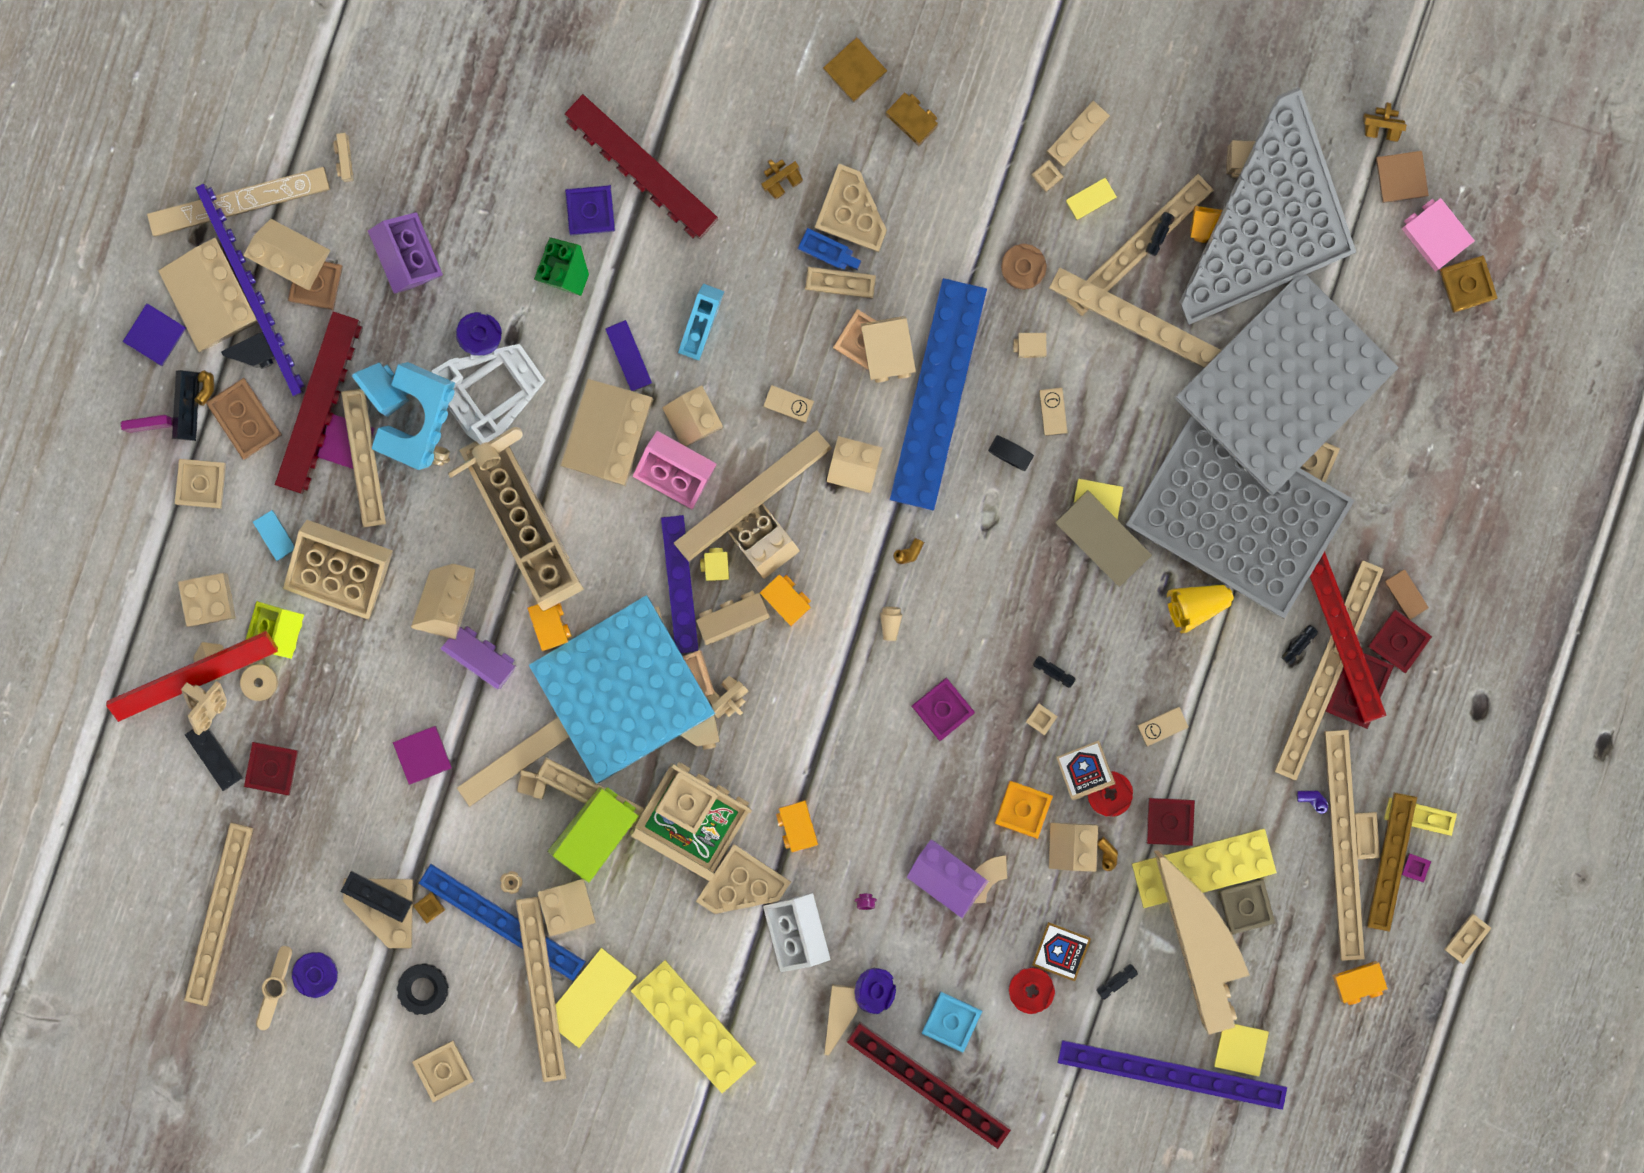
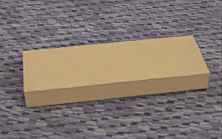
(840, 282)

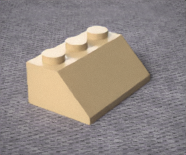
(287, 253)
(444, 600)
(732, 617)

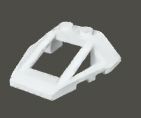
(463, 408)

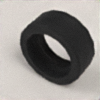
(1011, 453)

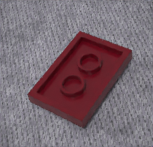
(1343, 700)

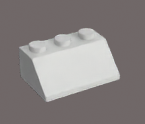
(796, 933)

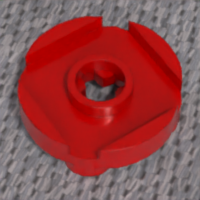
(1122, 799)
(1020, 997)

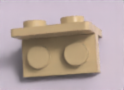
(204, 705)

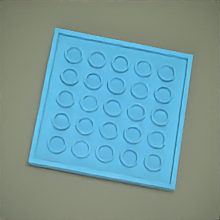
(622, 689)

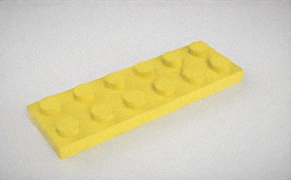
(1209, 865)
(693, 1026)

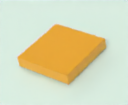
(1023, 809)

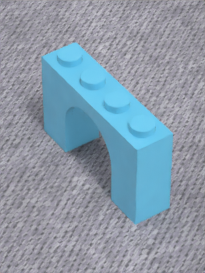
(434, 395)

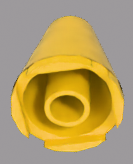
(1197, 604)

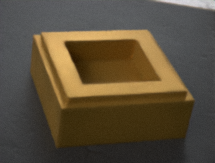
(429, 907)

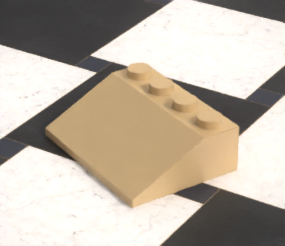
(208, 294)
(607, 432)
(337, 569)

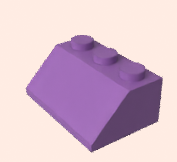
(405, 252)
(480, 657)
(947, 878)

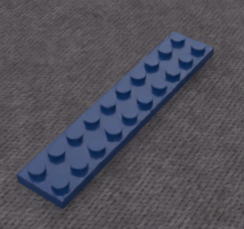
(938, 394)

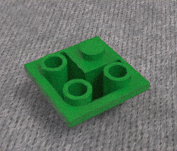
(563, 267)

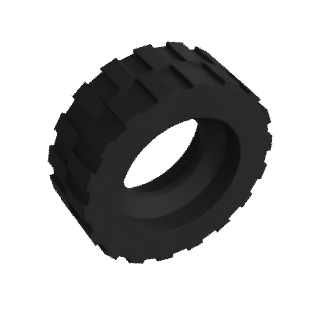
(422, 971)

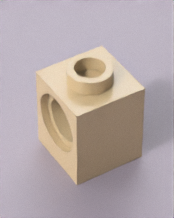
(1030, 345)

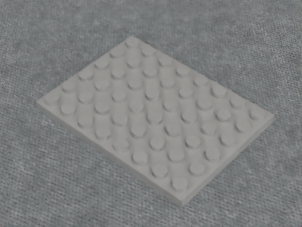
(1286, 383)
(1231, 527)

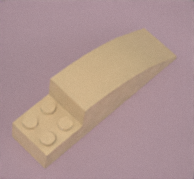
(526, 529)
(1205, 945)

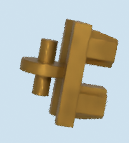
(1394, 126)
(790, 172)

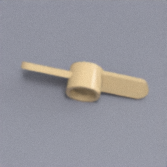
(487, 453)
(269, 1001)

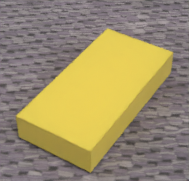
(1091, 199)

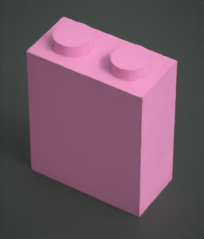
(1437, 233)

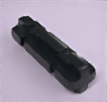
(1160, 233)
(1299, 644)
(1054, 671)
(1117, 981)

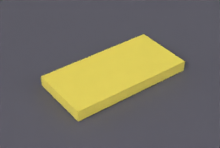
(592, 996)

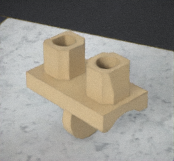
(731, 700)

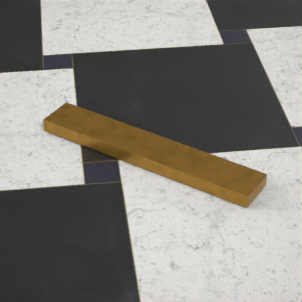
(1391, 861)

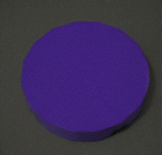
(478, 334)
(314, 974)
(875, 990)

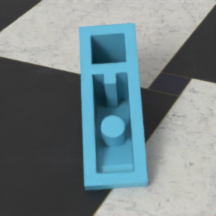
(701, 321)

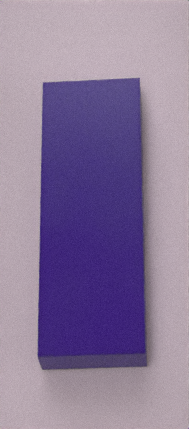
(628, 356)

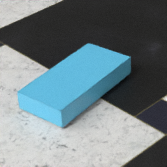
(274, 535)

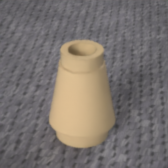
(890, 622)

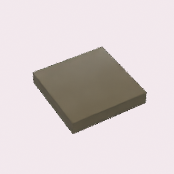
(1247, 906)

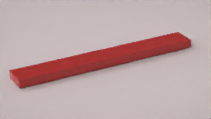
(1346, 641)
(193, 674)

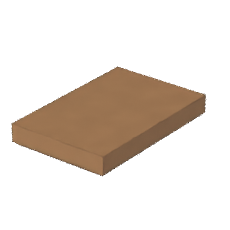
(244, 418)

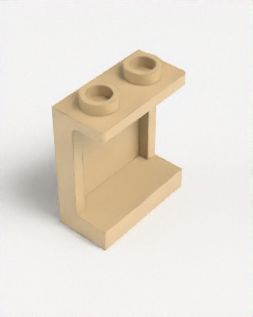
(888, 348)

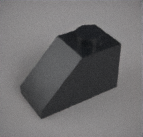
(252, 351)

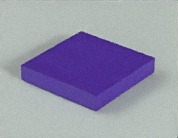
(590, 210)
(154, 334)

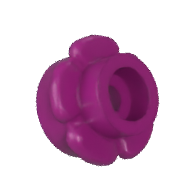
(865, 901)

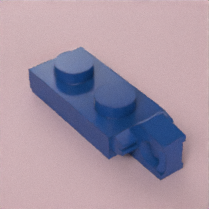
(828, 250)

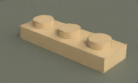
(1078, 134)

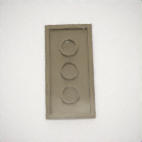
(1103, 538)

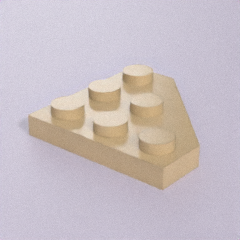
(851, 211)
(742, 883)
(388, 930)

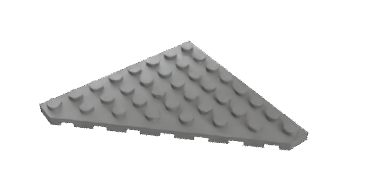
(1276, 220)

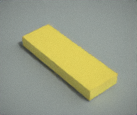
(1430, 818)

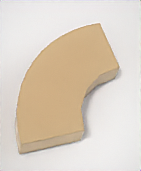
(994, 871)

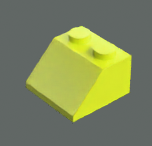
(280, 624)

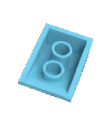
(376, 384)

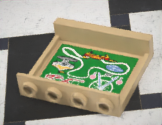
(696, 851)

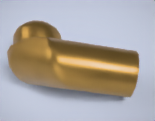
(208, 387)
(910, 554)
(1110, 854)

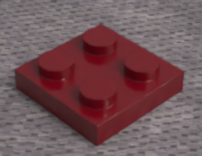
(1399, 641)
(271, 768)
(1170, 821)

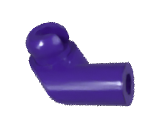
(1315, 798)

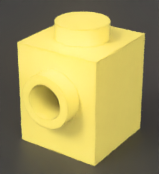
(715, 565)

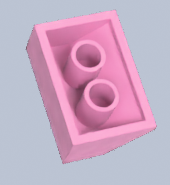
(674, 470)

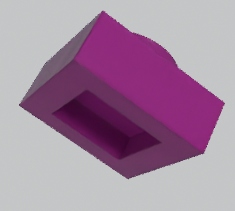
(1416, 867)

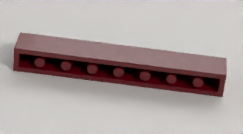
(641, 166)
(318, 403)
(928, 1085)

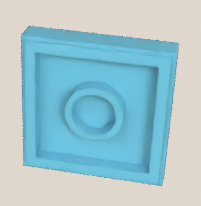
(951, 1022)

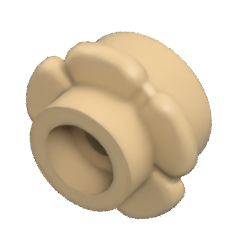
(441, 456)
(517, 882)

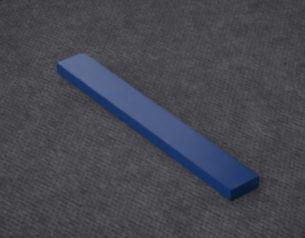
(495, 918)

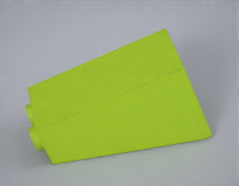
(593, 833)

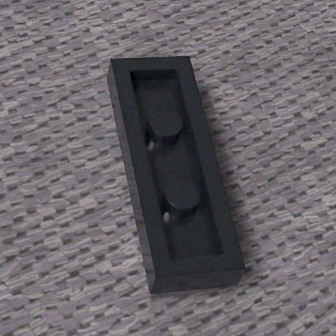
(185, 407)
(214, 758)
(376, 896)

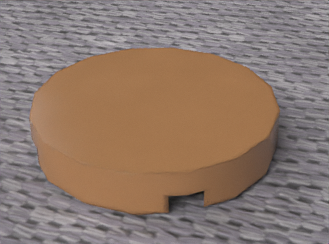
(1023, 266)

